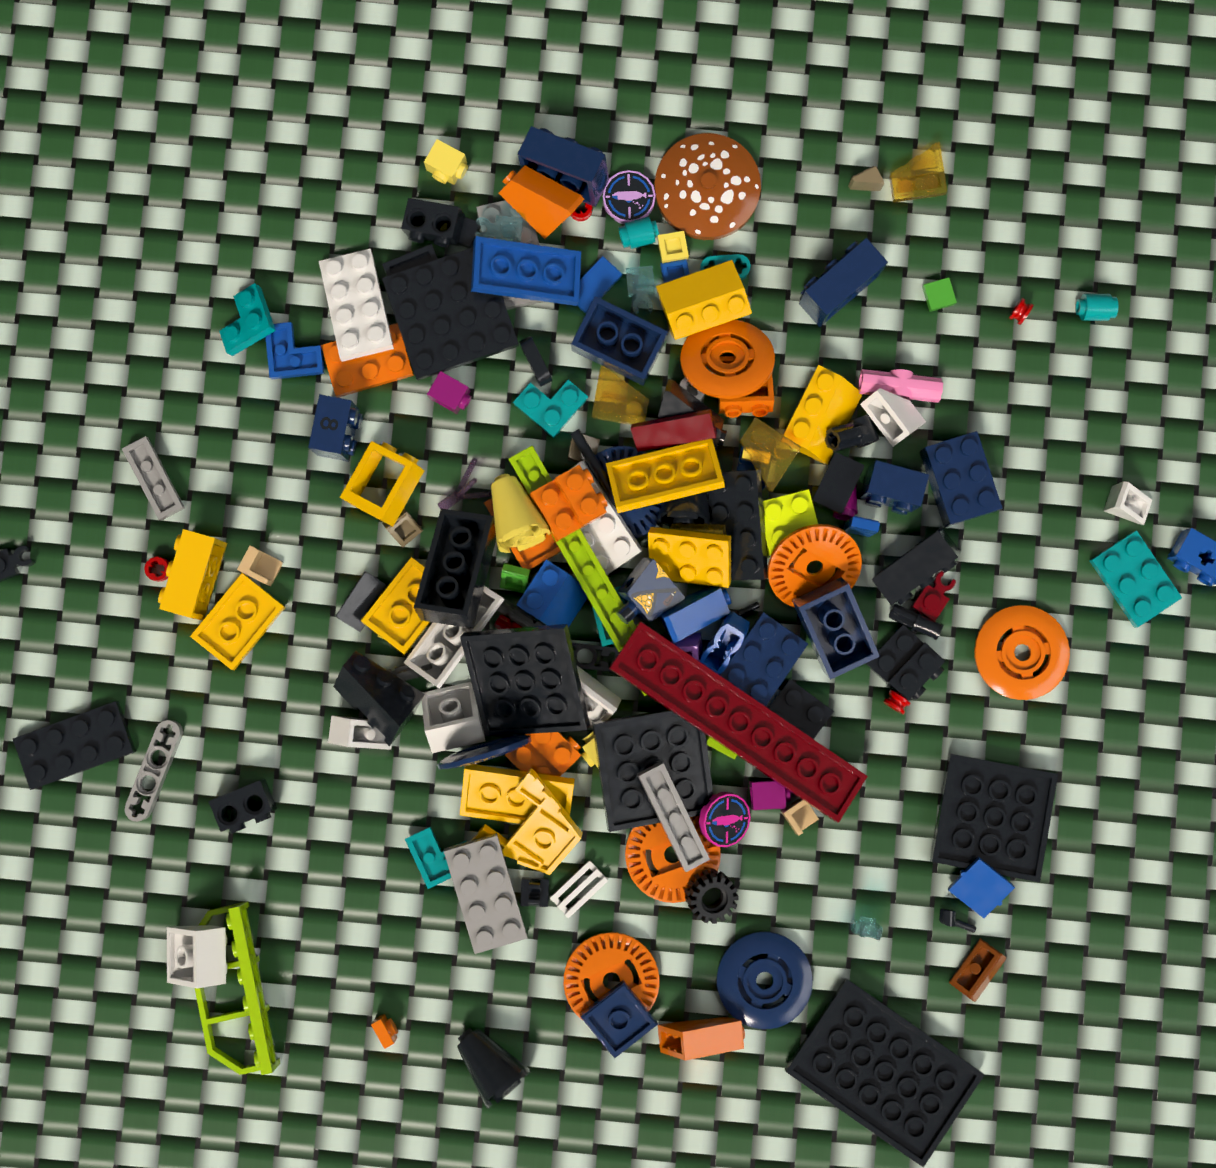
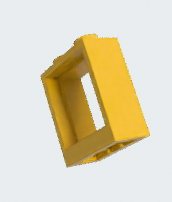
(400, 492)

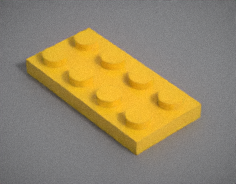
(665, 475)
(492, 793)

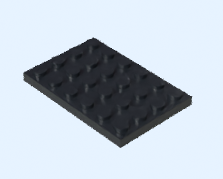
(884, 1072)

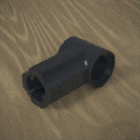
(856, 433)

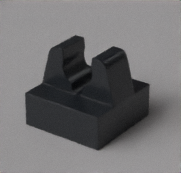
(534, 892)

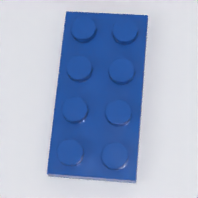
(526, 271)

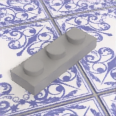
(153, 478)

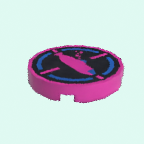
(724, 819)

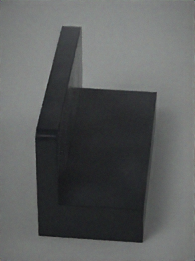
(838, 483)

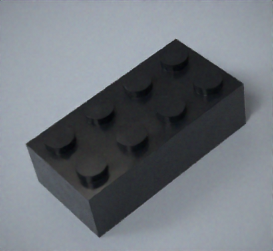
(456, 568)

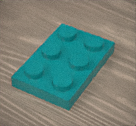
(1135, 579)

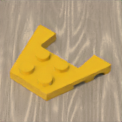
(544, 835)

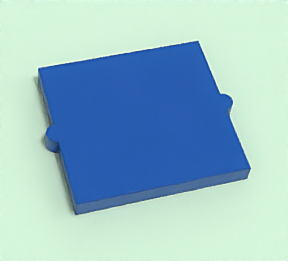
(981, 887)

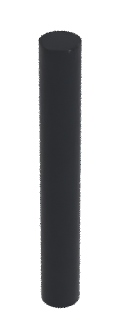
(593, 463)

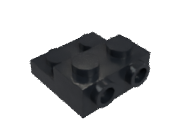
(906, 663)

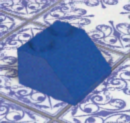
(553, 596)

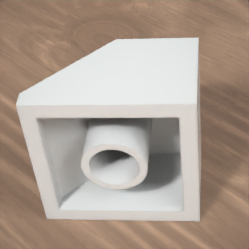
(451, 717)
(196, 955)

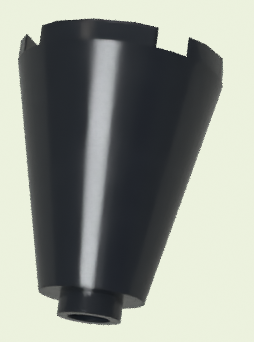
(685, 510)
(490, 1066)

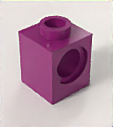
(449, 393)
(768, 795)

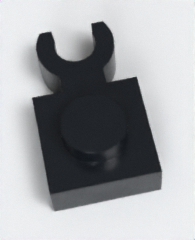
(10, 562)

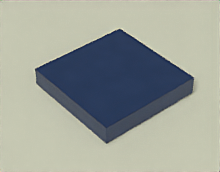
(618, 1019)

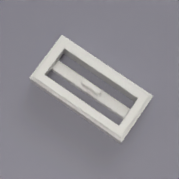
(562, 905)

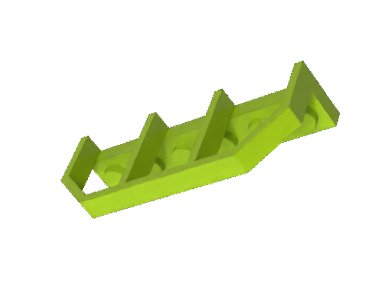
(253, 1001)

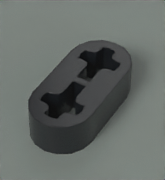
(535, 361)

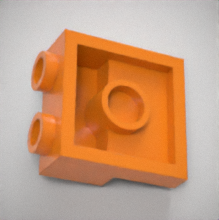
(757, 403)
(569, 502)
(546, 754)

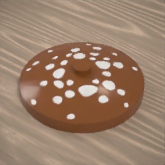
(707, 186)

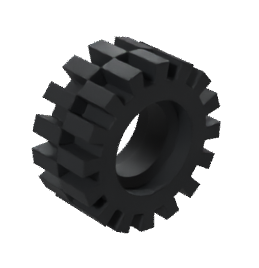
(721, 906)

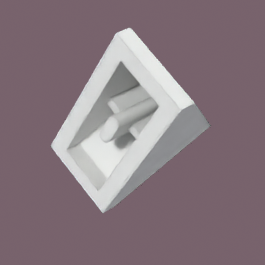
(1128, 503)

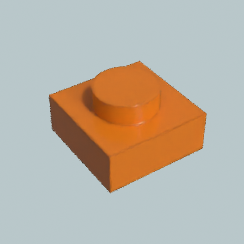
(385, 1030)

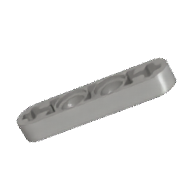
(157, 772)

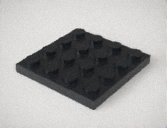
(443, 319)
(525, 680)
(639, 742)
(994, 815)

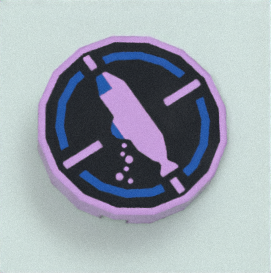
(628, 196)

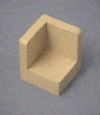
(260, 566)
(799, 815)

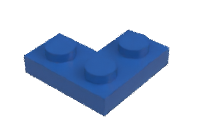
(288, 361)

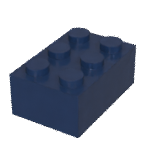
(566, 163)
(842, 281)
(619, 340)
(960, 479)
(835, 628)
(764, 659)

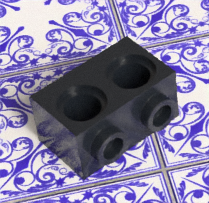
(435, 216)
(241, 801)

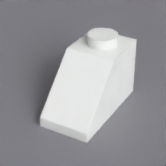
(893, 415)
(355, 733)

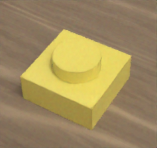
(672, 246)

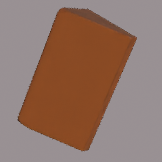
(977, 970)

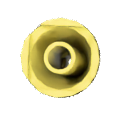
(515, 516)

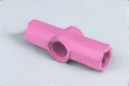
(901, 383)

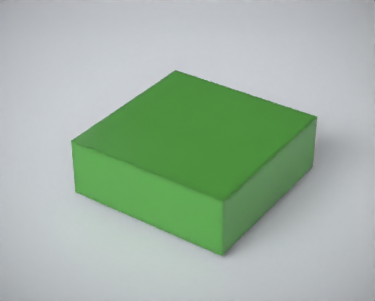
(939, 294)
(514, 578)

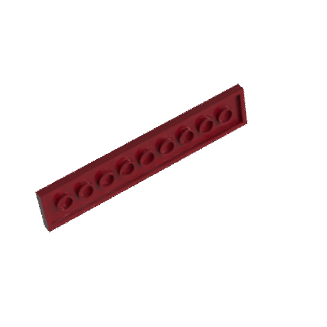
(738, 722)

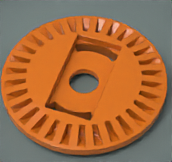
(733, 380)
(820, 543)
(1015, 677)
(671, 879)
(604, 955)

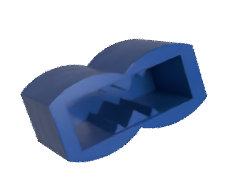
(725, 643)

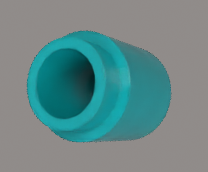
(638, 233)
(1096, 307)

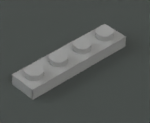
(673, 816)

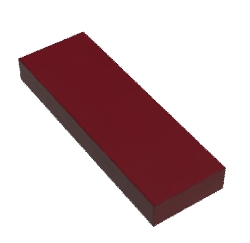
(674, 430)

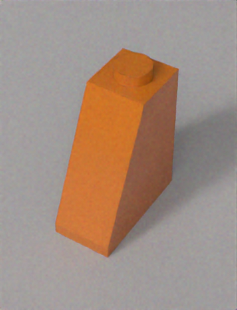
(539, 199)
(701, 1037)

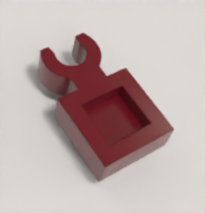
(931, 599)

